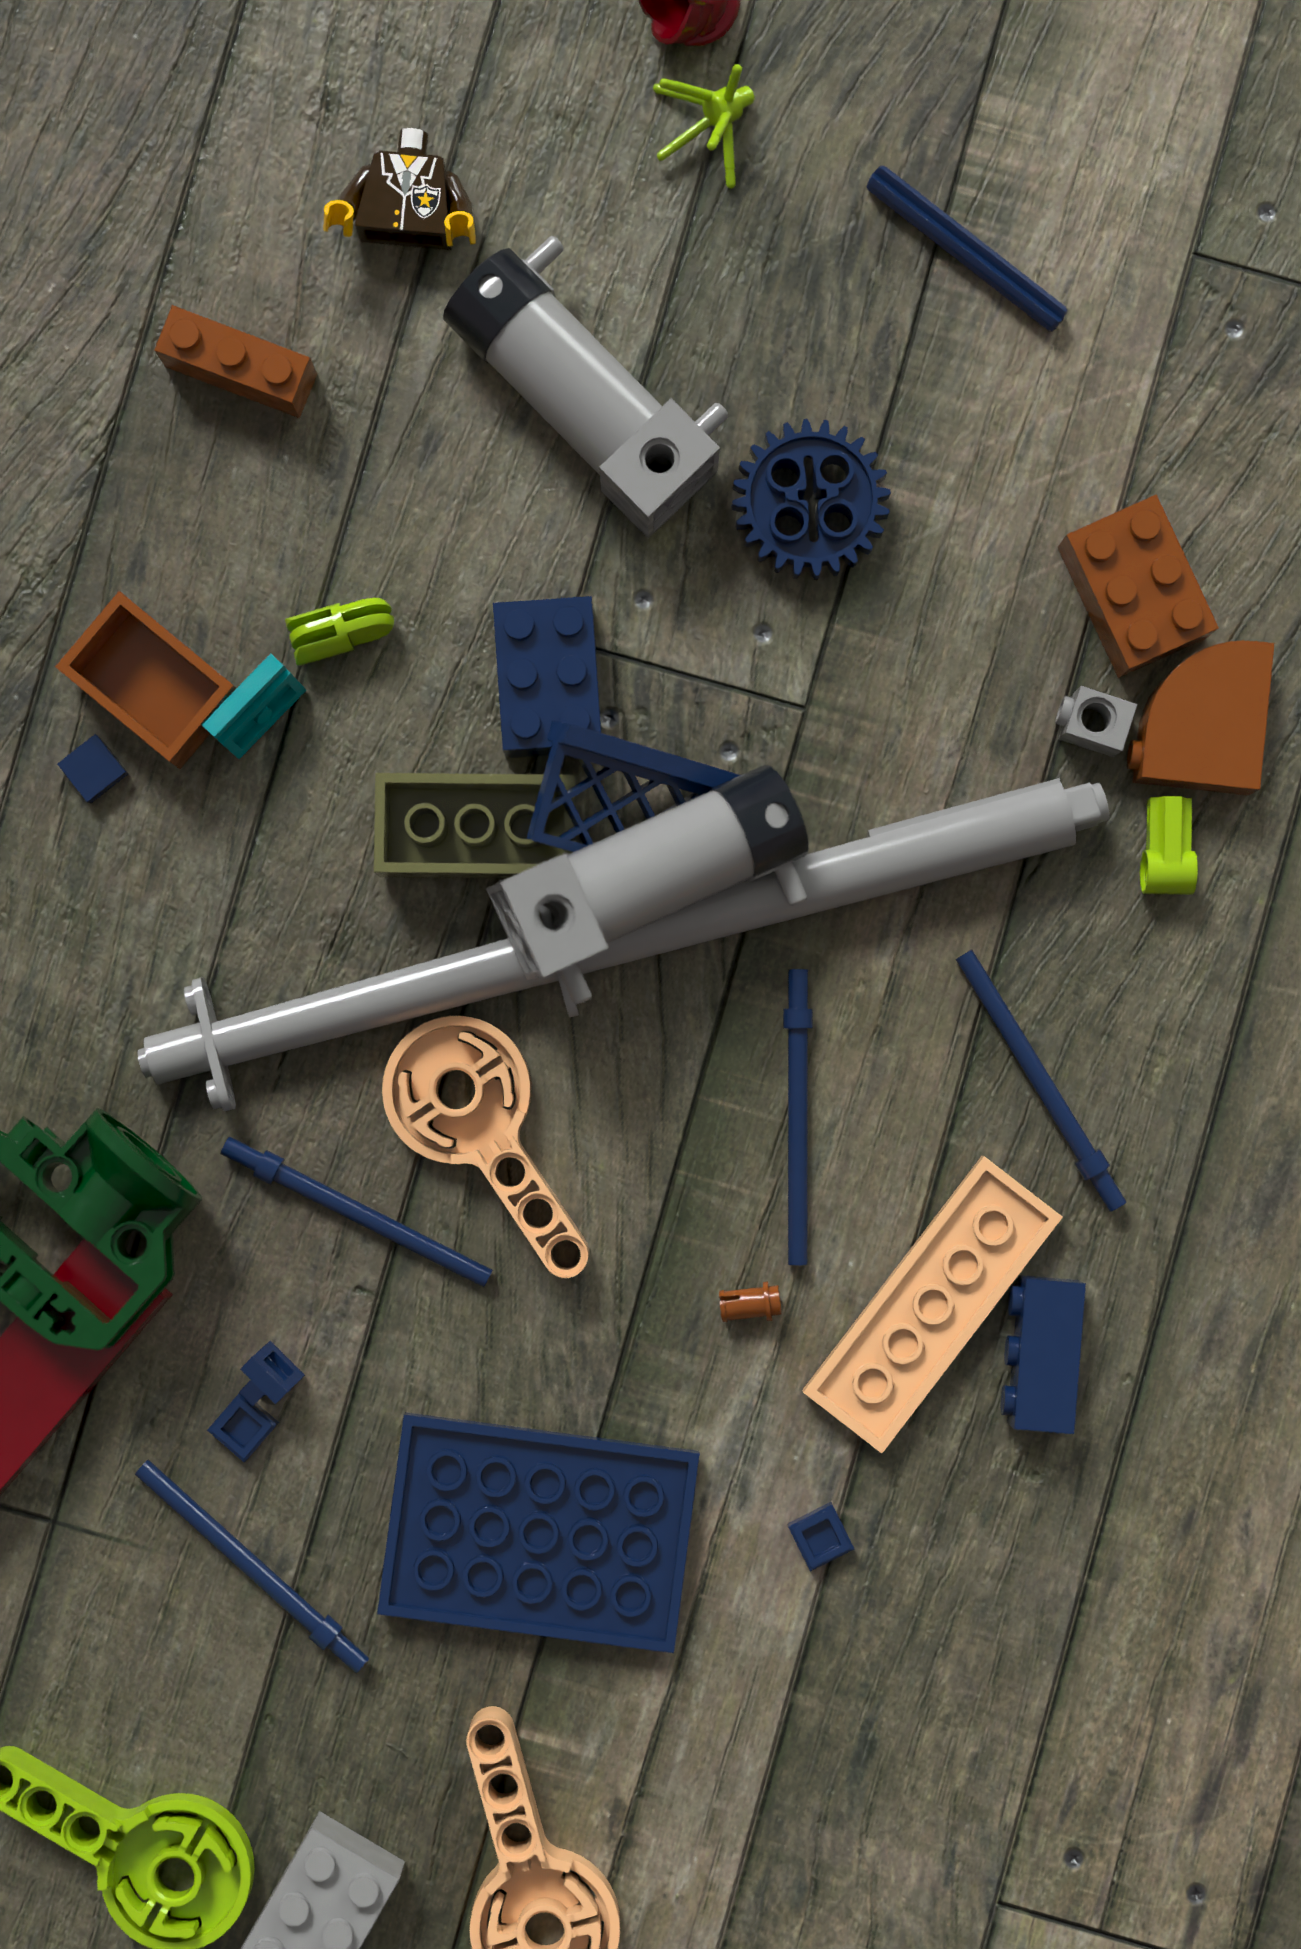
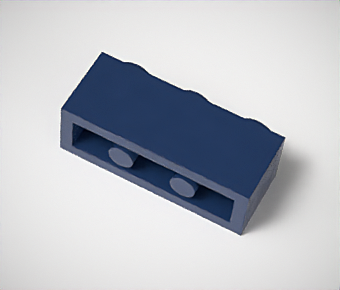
(1044, 1354)

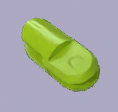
(338, 628)

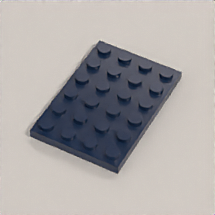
(538, 1532)

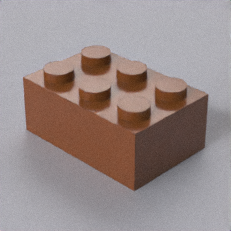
(1137, 586)
(146, 679)

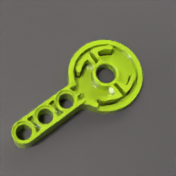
(135, 1845)

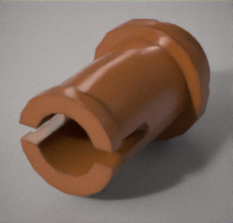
(750, 1303)

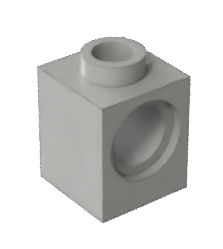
(1115, 713)

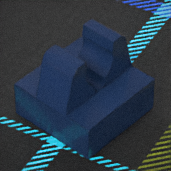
(269, 1375)

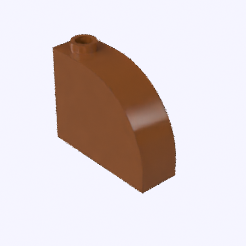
(1207, 722)

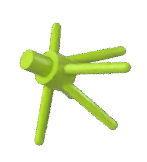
(719, 110)

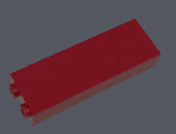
(49, 1380)

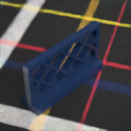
(614, 755)

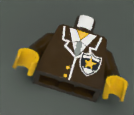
(404, 199)

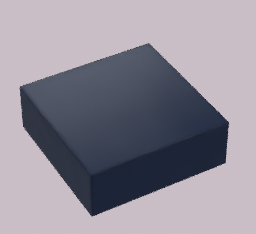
(92, 768)
(243, 1427)
(820, 1536)

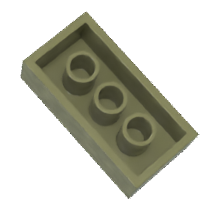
(461, 825)

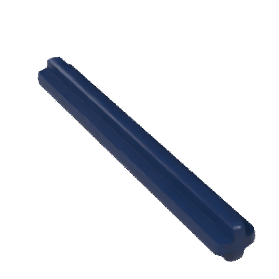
(966, 248)

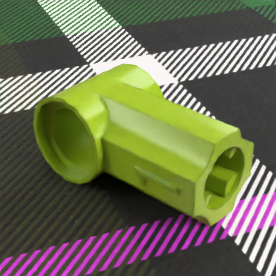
(1168, 862)

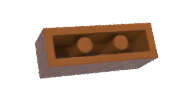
(236, 361)

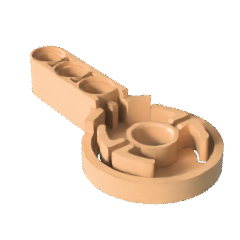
(483, 1128)
(531, 1868)

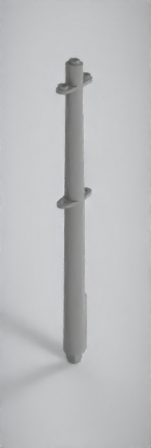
(883, 863)

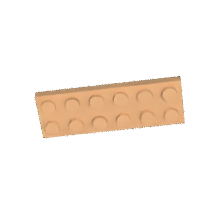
(932, 1304)

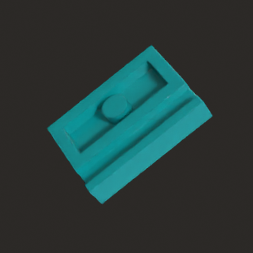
(254, 706)

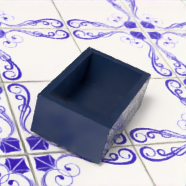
(545, 670)

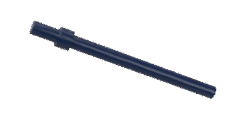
(798, 1021)
(1090, 1162)
(270, 1168)
(324, 1631)

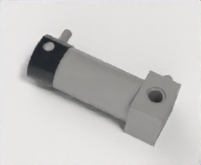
(582, 390)
(652, 872)

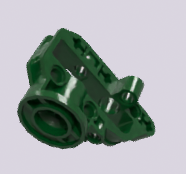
(113, 1190)

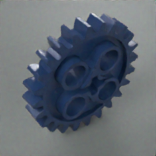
(768, 501)

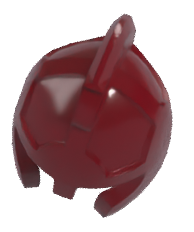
(690, 20)

